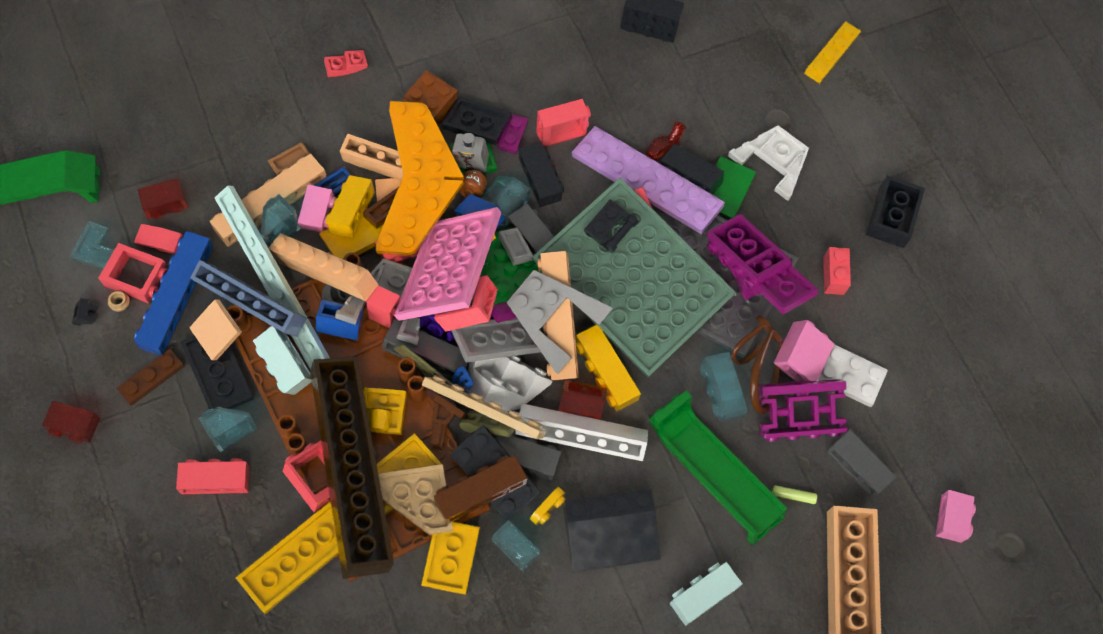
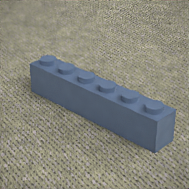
(248, 298)

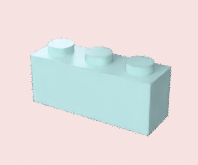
(282, 361)
(705, 592)

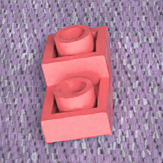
(349, 63)
(158, 238)

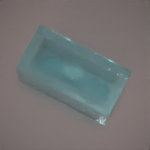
(515, 545)

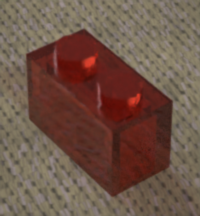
(162, 199)
(582, 399)
(70, 422)

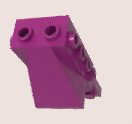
(759, 265)

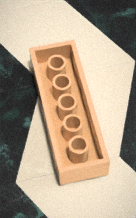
(853, 571)

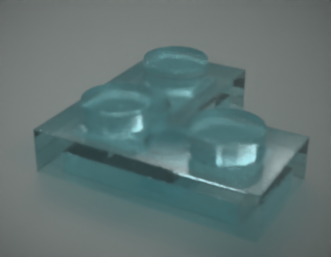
(90, 248)

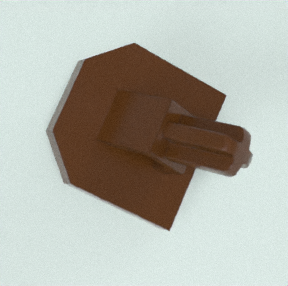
(444, 412)

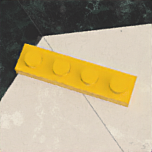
(832, 52)

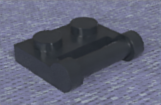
(606, 221)

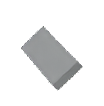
(515, 246)

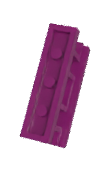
(801, 393)

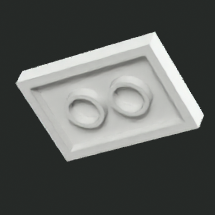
(861, 376)

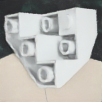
(507, 381)

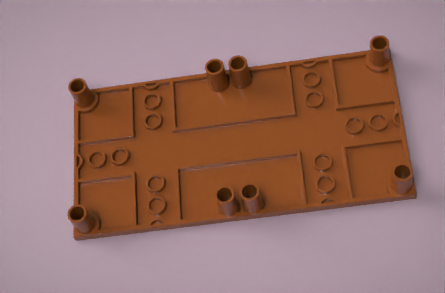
(297, 415)

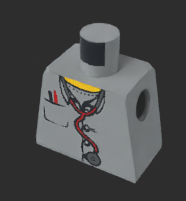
(470, 152)

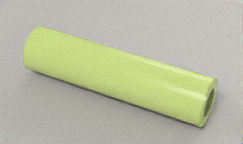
(794, 494)

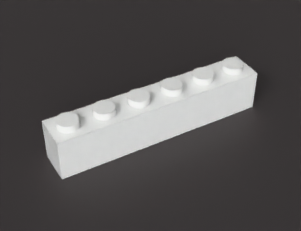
(588, 432)

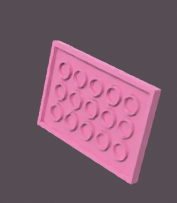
(448, 265)

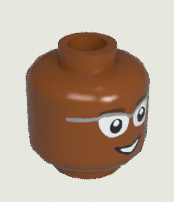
(474, 183)

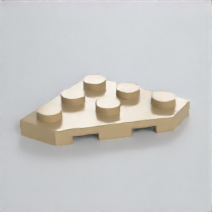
(412, 496)

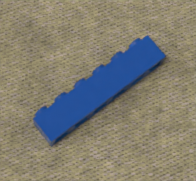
(173, 294)

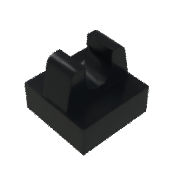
(81, 311)

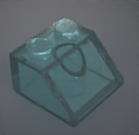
(507, 194)
(278, 218)
(226, 426)

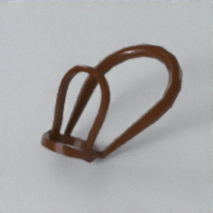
(760, 352)

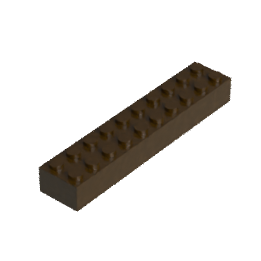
(351, 468)

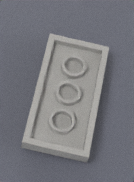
(494, 340)

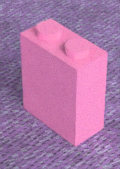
(804, 352)

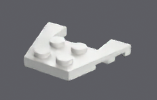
(779, 151)

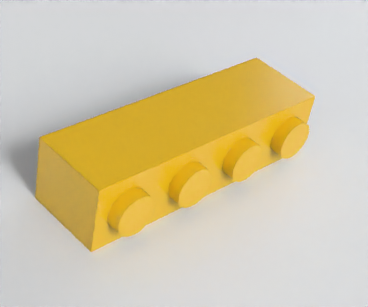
(607, 368)

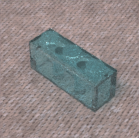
(723, 387)

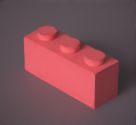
(213, 476)

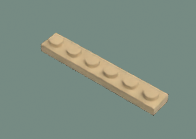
(490, 409)

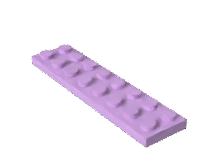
(662, 186)

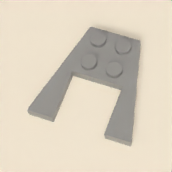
(393, 278)
(536, 303)

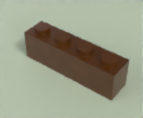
(479, 489)

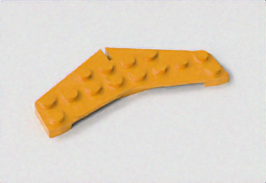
(423, 189)

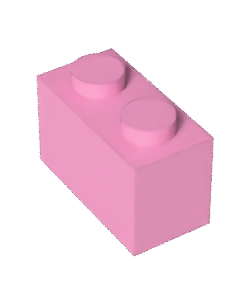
(315, 208)
(955, 516)

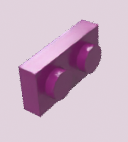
(513, 134)

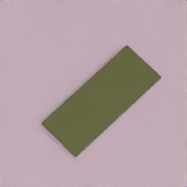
(419, 363)

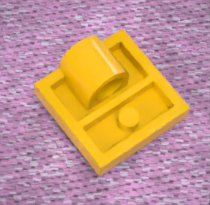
(385, 410)

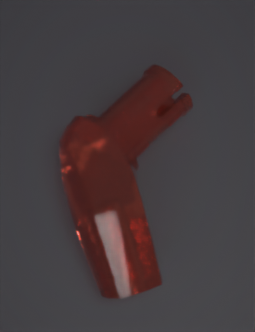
(662, 145)

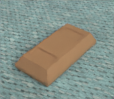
(288, 158)

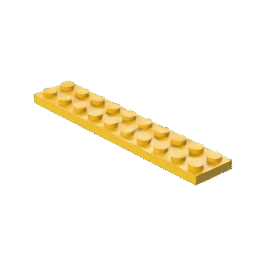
(315, 540)

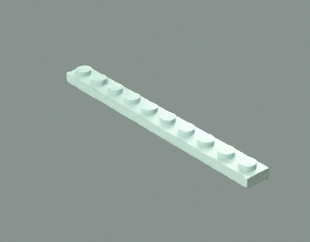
(268, 270)

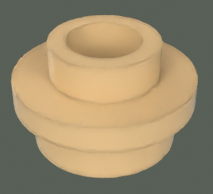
(114, 297)

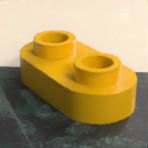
(542, 513)

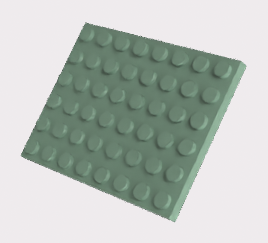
(651, 280)

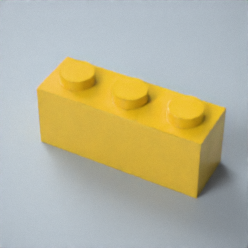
(349, 206)

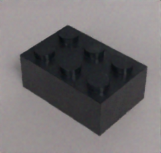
(652, 18)
(895, 211)

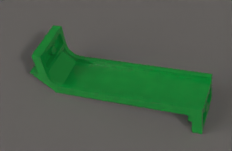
(50, 175)
(717, 468)

